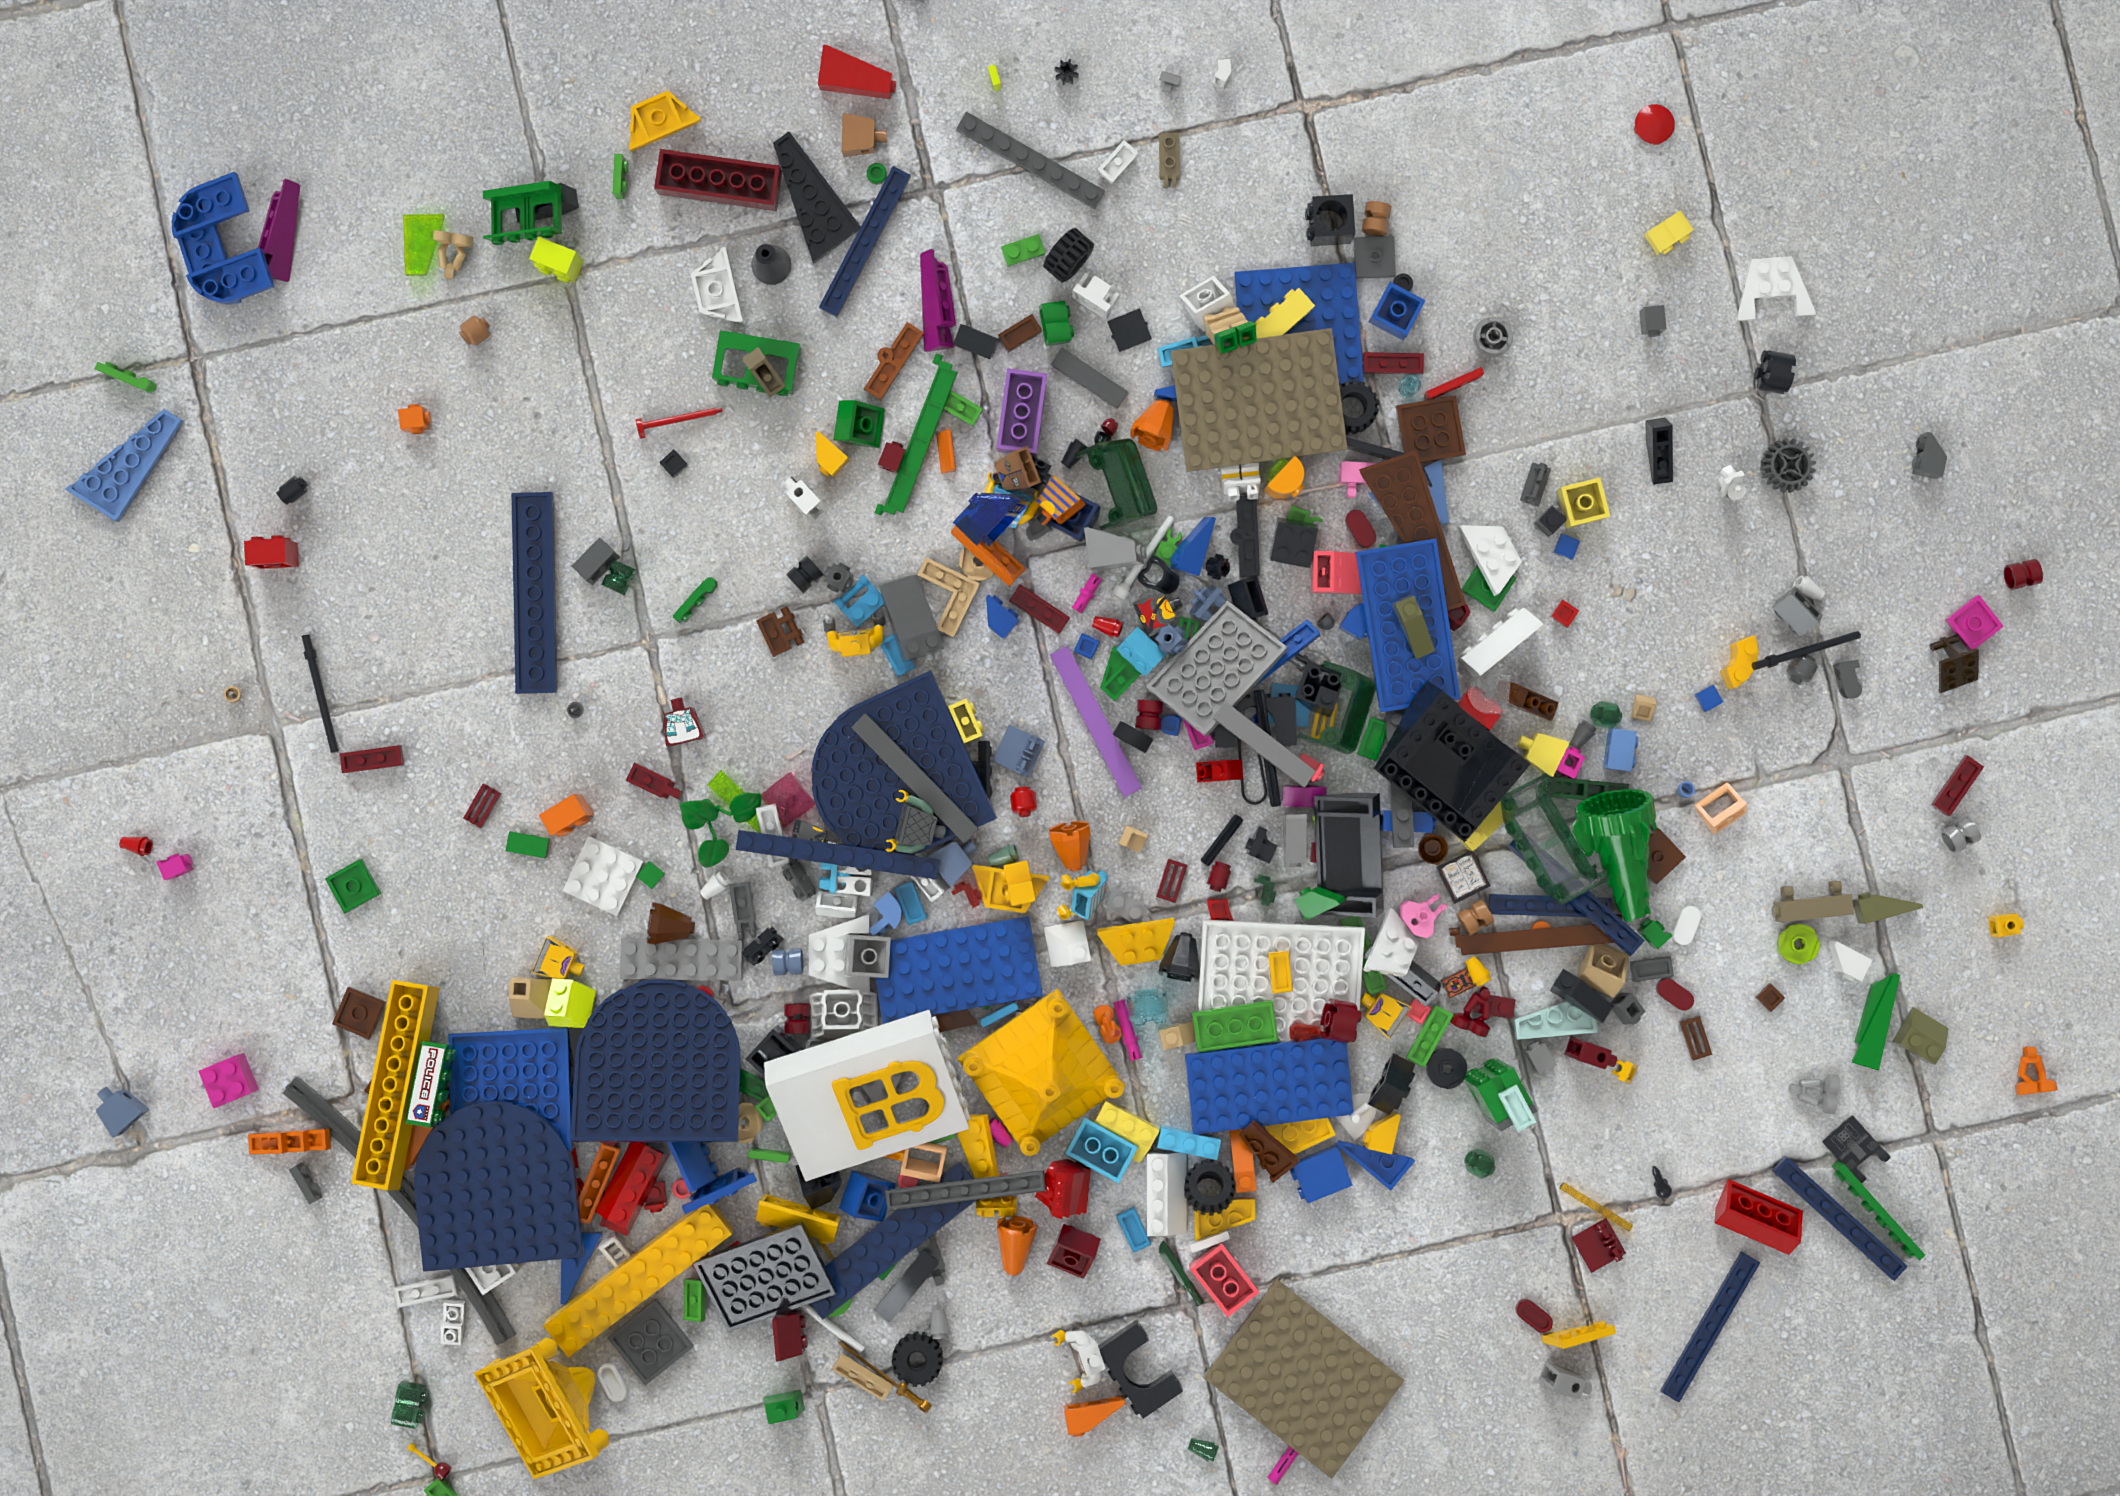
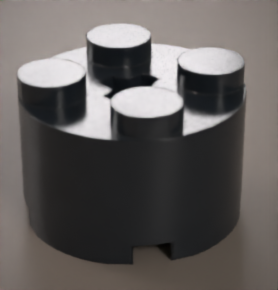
(1775, 372)

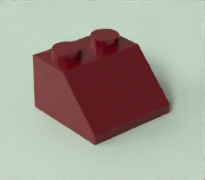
(1074, 1251)
(789, 1334)

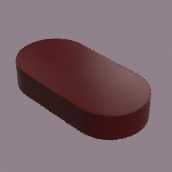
(1360, 528)
(1675, 994)
(1534, 1315)

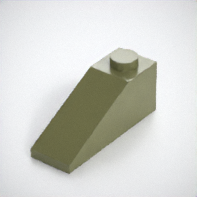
(1413, 625)
(1876, 907)

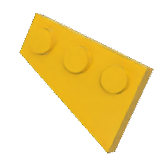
(1238, 1213)
(1579, 1335)

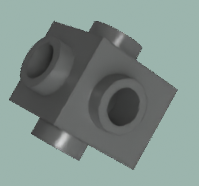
(842, 584)

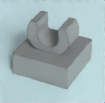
(1169, 79)

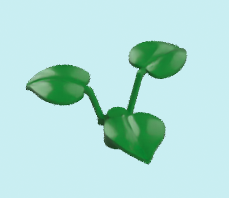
(703, 811)

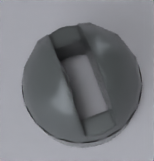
(1326, 622)
(576, 714)

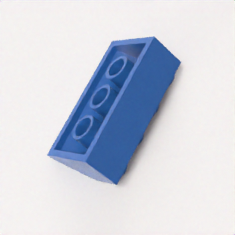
(694, 1163)

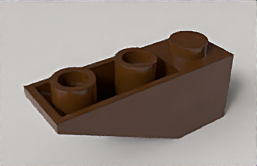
(1532, 702)

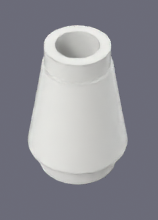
(1809, 588)
(715, 885)

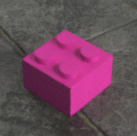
(228, 1080)

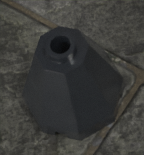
(1181, 959)

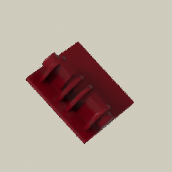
(1599, 1245)

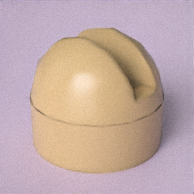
(236, 692)

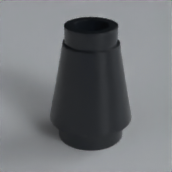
(1069, 458)

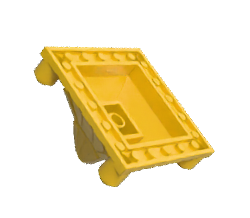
(1041, 1071)
(544, 1408)

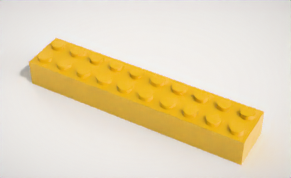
(384, 1129)
(637, 1278)

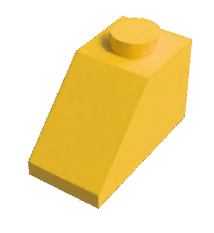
(829, 456)
(1382, 1133)

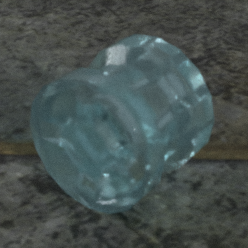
(1405, 387)

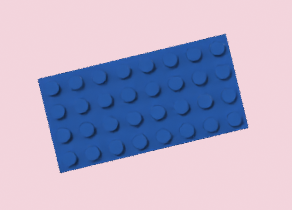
(1384, 578)
(960, 970)
(1268, 1084)

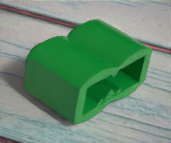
(1055, 323)

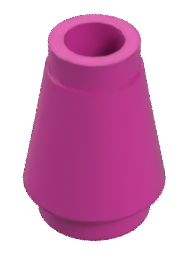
(999, 1133)

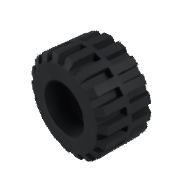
(1068, 255)
(1369, 403)
(1202, 1202)

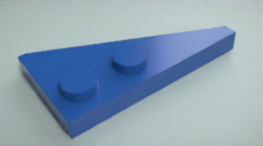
(1383, 1166)
(573, 1267)

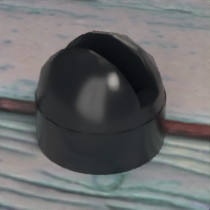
(1101, 437)

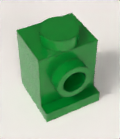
(1653, 933)

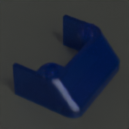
(989, 516)

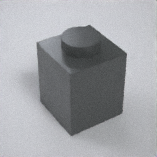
(1652, 320)

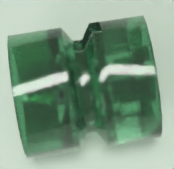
(619, 577)

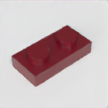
(1500, 1006)

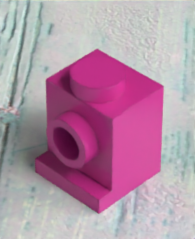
(1577, 760)
(175, 866)

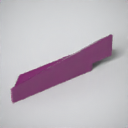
(279, 230)

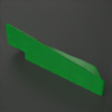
(1875, 1022)

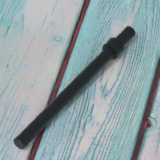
(310, 655)
(1773, 660)

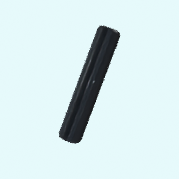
(1221, 840)

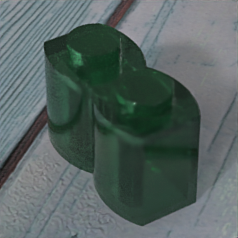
(408, 1404)

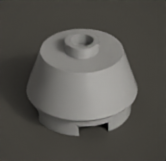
(1492, 337)

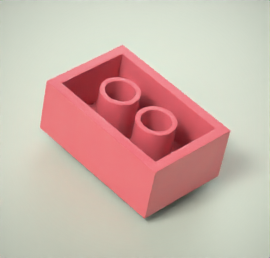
(1224, 1278)

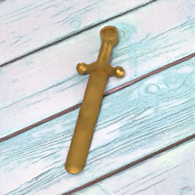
(902, 1389)

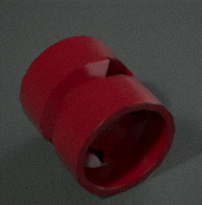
(2023, 574)
(1149, 714)
(797, 1025)

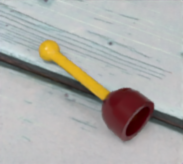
(441, 1470)

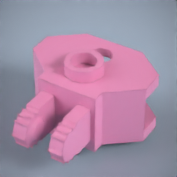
(1423, 915)

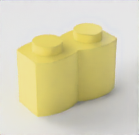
(1668, 233)

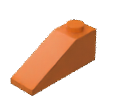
(1242, 1163)
(1087, 1415)

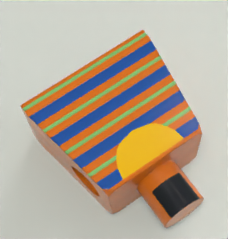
(1057, 502)

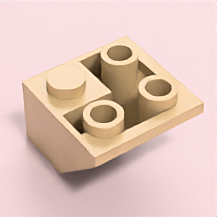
(529, 996)

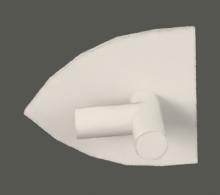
(1361, 1117)

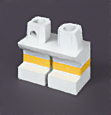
(1249, 481)

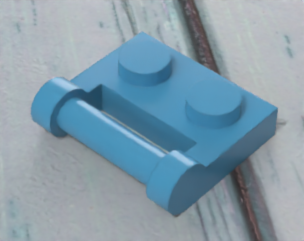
(865, 606)

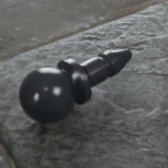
(1663, 1189)

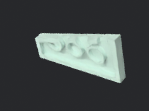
(1554, 1021)

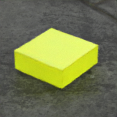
(994, 77)

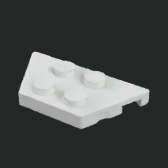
(716, 288)
(1492, 553)
(1392, 948)

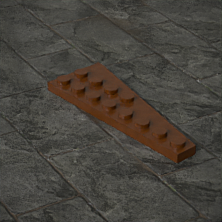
(1407, 502)

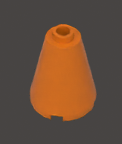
(1015, 1242)

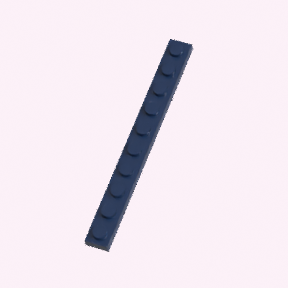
(837, 854)

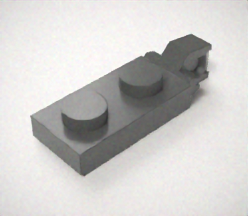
(932, 1248)

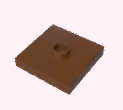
(1662, 856)
(359, 1013)

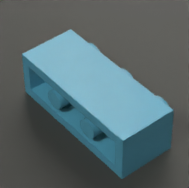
(1187, 1142)

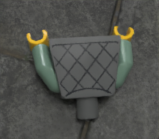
(916, 826)

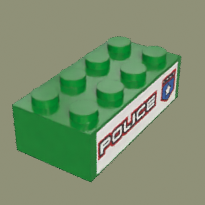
(430, 1084)

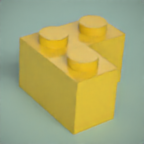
(1019, 883)

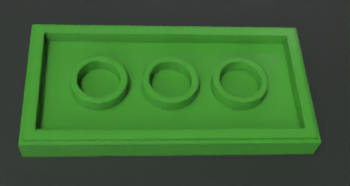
(1234, 1026)

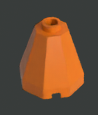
(1154, 426)
(1071, 843)

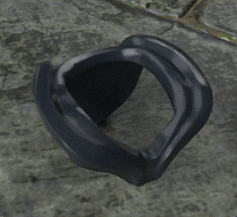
(1167, 584)

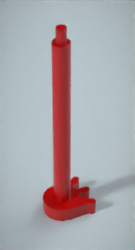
(674, 419)

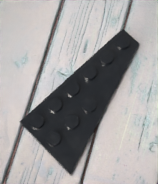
(818, 208)

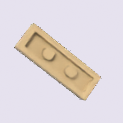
(862, 1377)

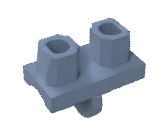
(1204, 599)

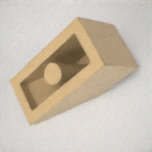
(1177, 1035)

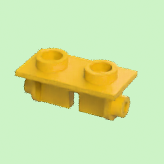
(1006, 1205)

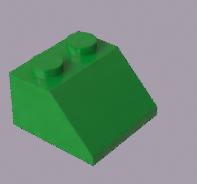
(859, 423)

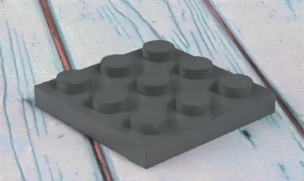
(650, 1341)

